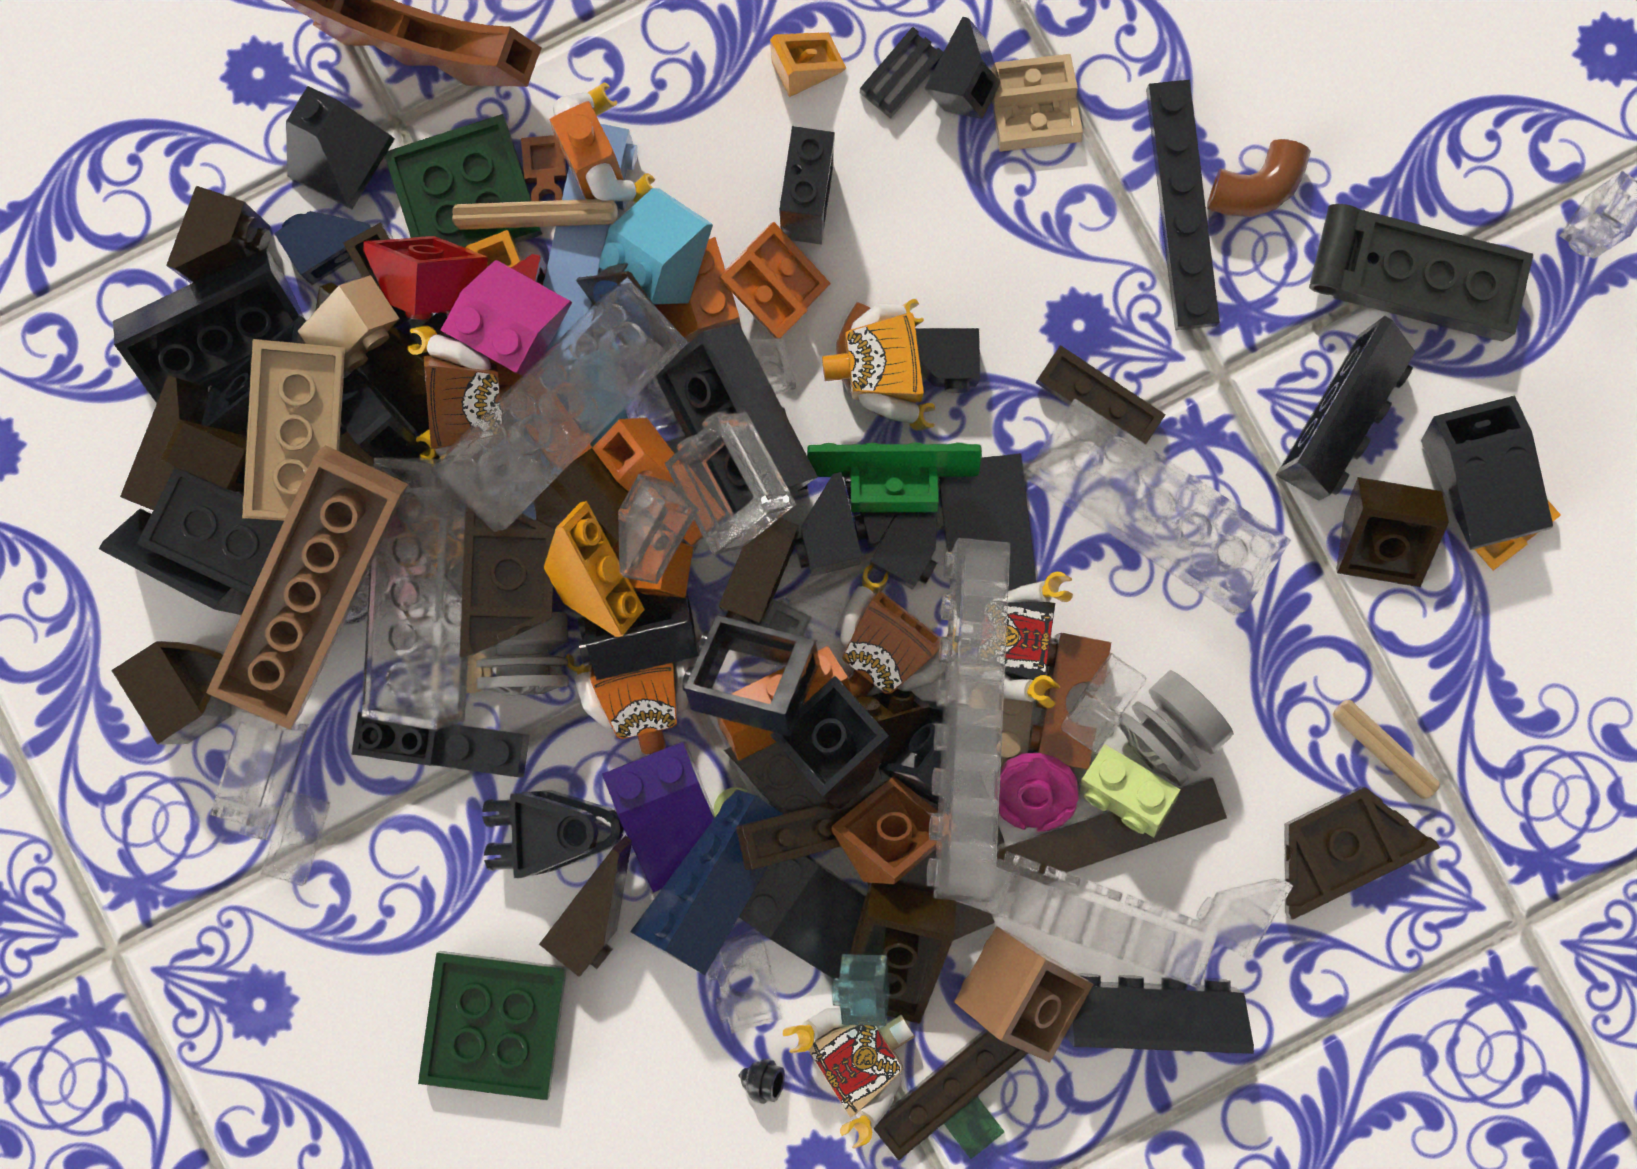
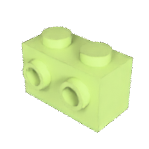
(1128, 791)

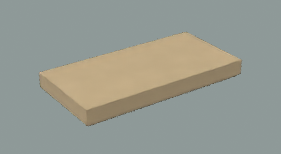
(290, 418)

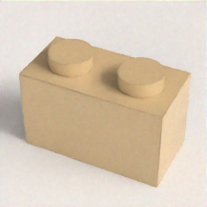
(351, 318)

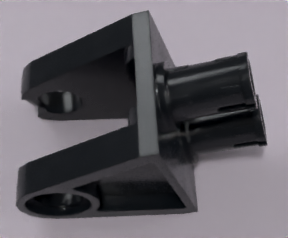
(547, 831)

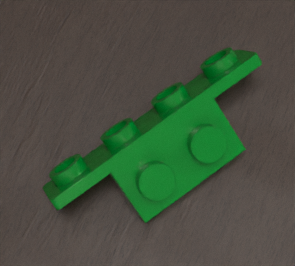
(895, 474)

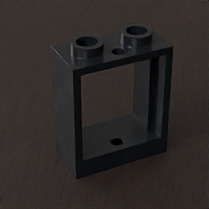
(807, 184)
(656, 638)
(770, 644)

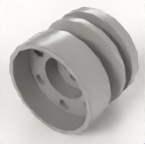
(524, 661)
(1177, 725)

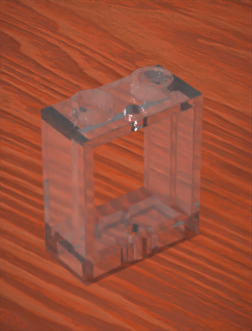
(694, 479)
(258, 771)

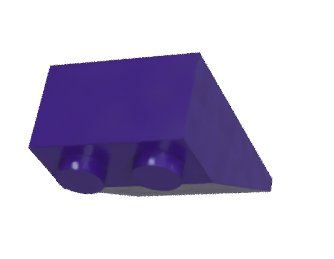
(661, 809)

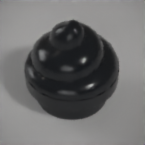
(763, 1081)

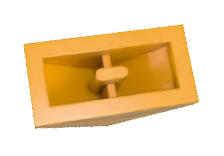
(804, 60)

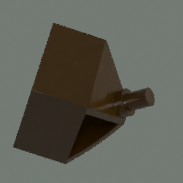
(170, 688)

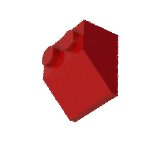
(423, 273)

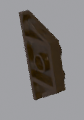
(503, 581)
(1346, 848)

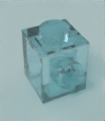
(862, 990)

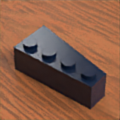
(707, 889)

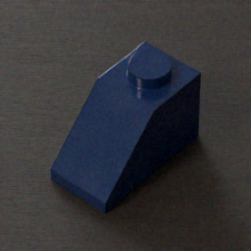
(316, 243)

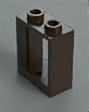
(759, 572)

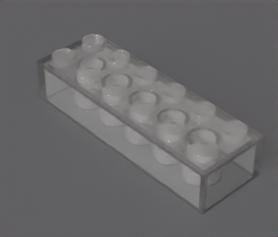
(559, 405)
(1157, 508)
(416, 605)
(1099, 919)

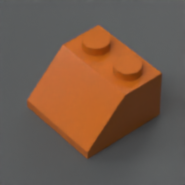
(710, 301)

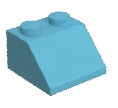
(660, 244)

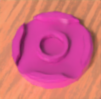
(1037, 792)

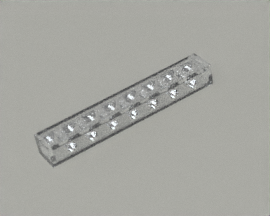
(971, 721)

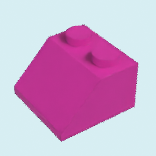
(506, 317)

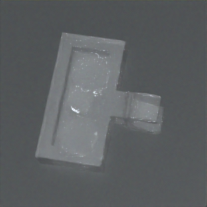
(292, 837)

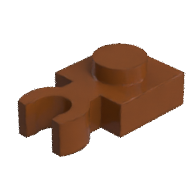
(543, 165)

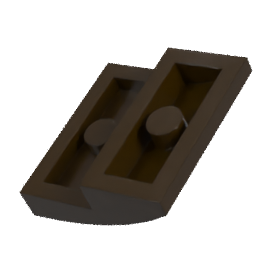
(592, 482)

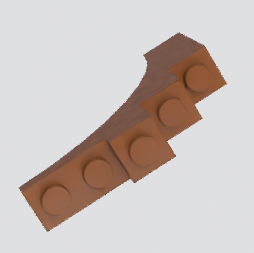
(415, 37)

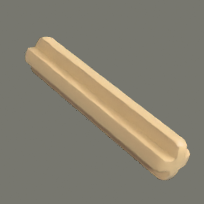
(1386, 749)

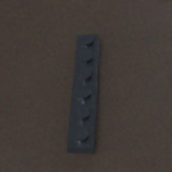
(1182, 205)

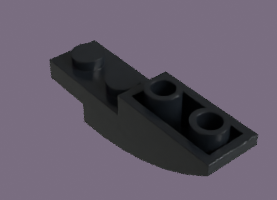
(449, 747)

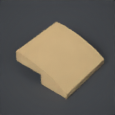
(1036, 103)

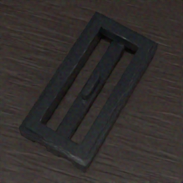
(923, 46)

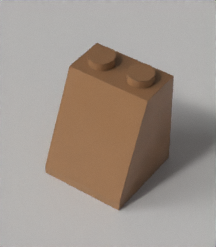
(1022, 995)

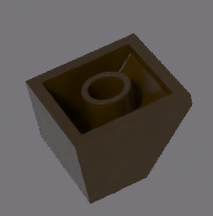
(216, 235)
(1391, 531)

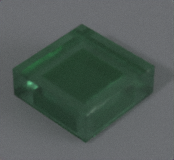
(974, 1127)

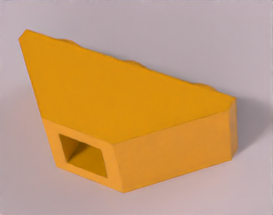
(589, 573)

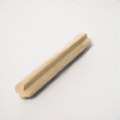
(534, 214)

